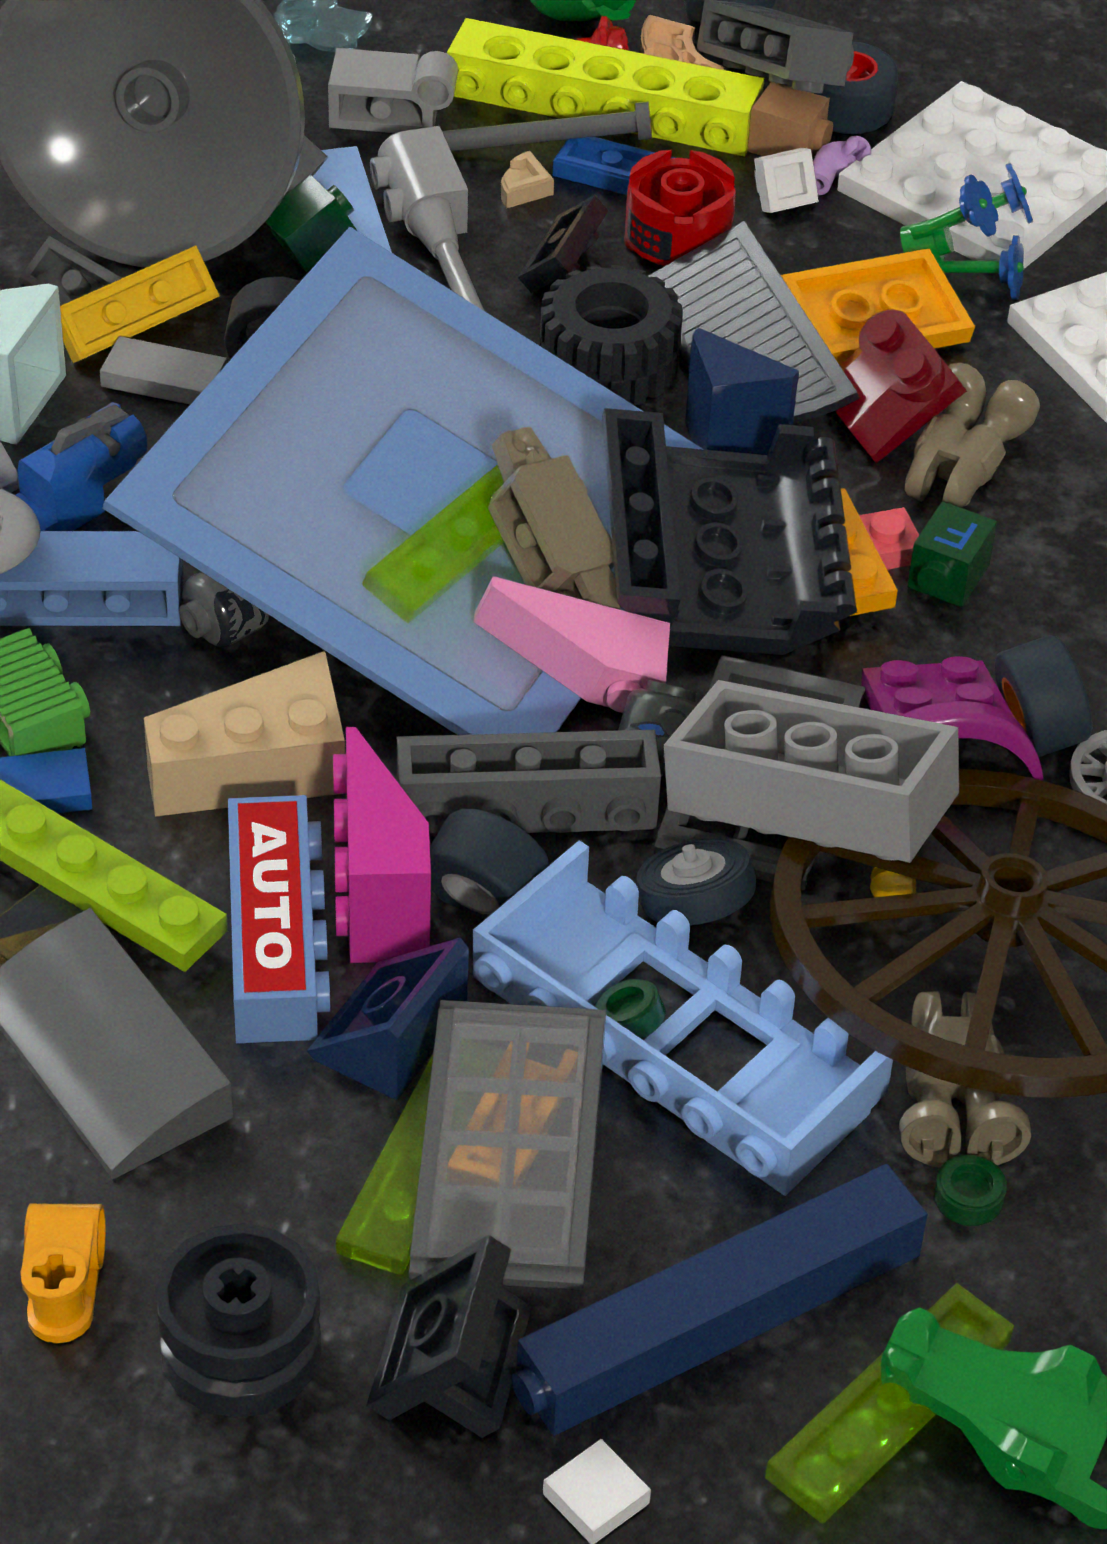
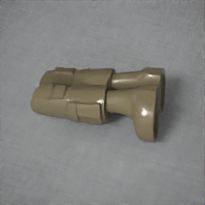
(965, 455)
(932, 1125)

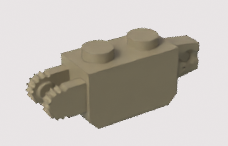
(551, 522)

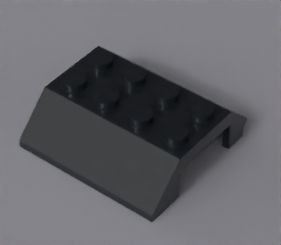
(728, 541)

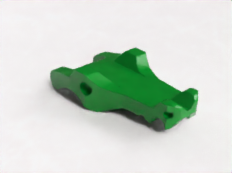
(1026, 1413)

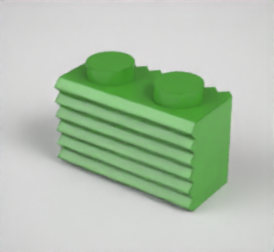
(36, 702)

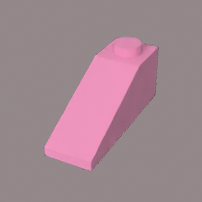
(579, 643)

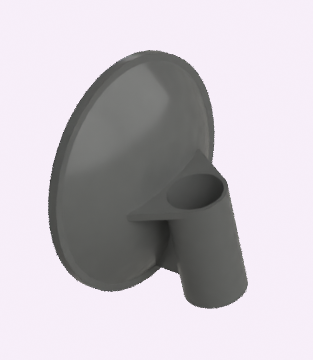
(151, 121)

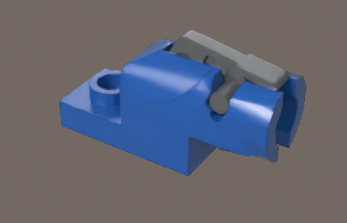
(68, 474)

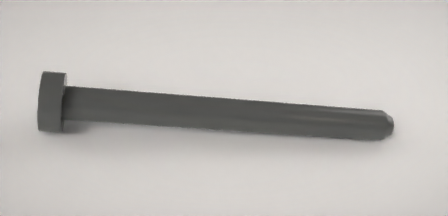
(553, 130)

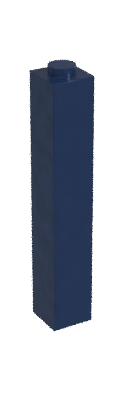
(717, 1299)

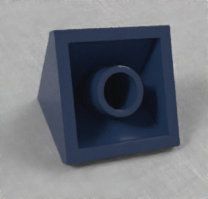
(736, 396)
(392, 1017)

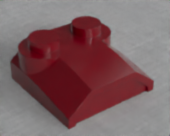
(898, 383)

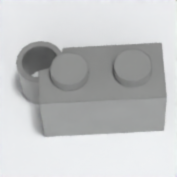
(389, 89)

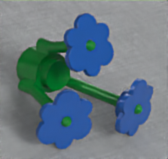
(980, 210)

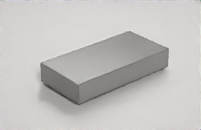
(159, 370)

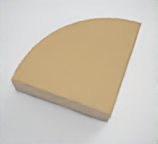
(525, 181)

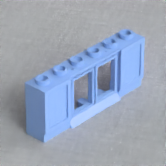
(572, 942)

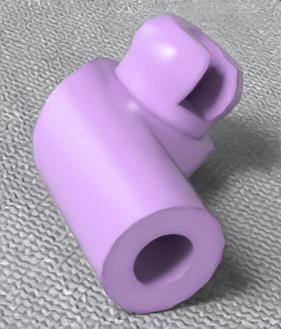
(836, 157)

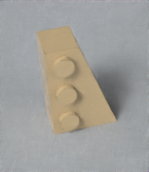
(247, 741)

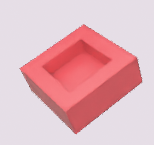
(892, 536)

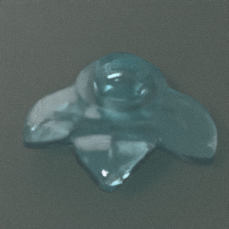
(321, 23)

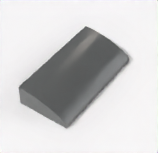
(108, 1046)

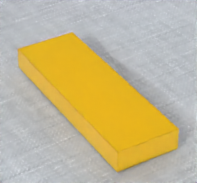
(136, 303)

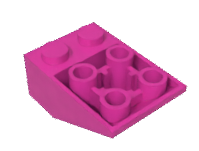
(384, 861)

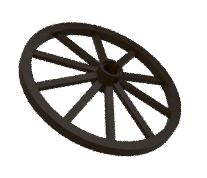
(1003, 901)

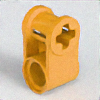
(62, 1267)

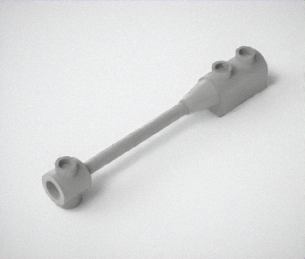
(428, 197)

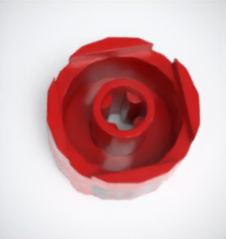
(677, 204)

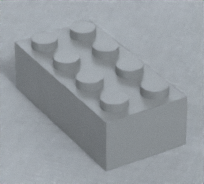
(813, 770)

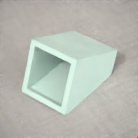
(29, 356)

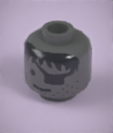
(218, 612)

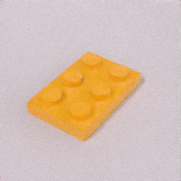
(848, 294)

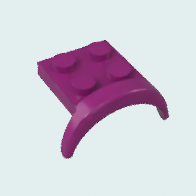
(951, 694)

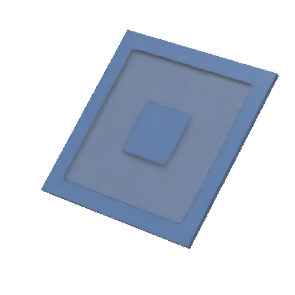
(341, 440)

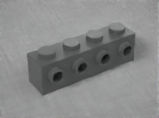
(776, 45)
(536, 778)

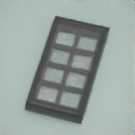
(511, 1139)

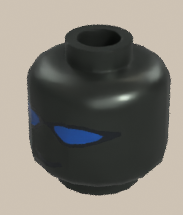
(658, 709)

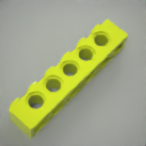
(586, 79)

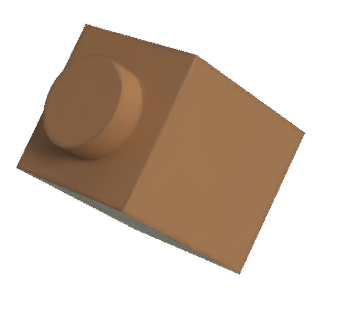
(788, 121)

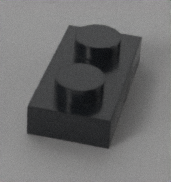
(563, 244)

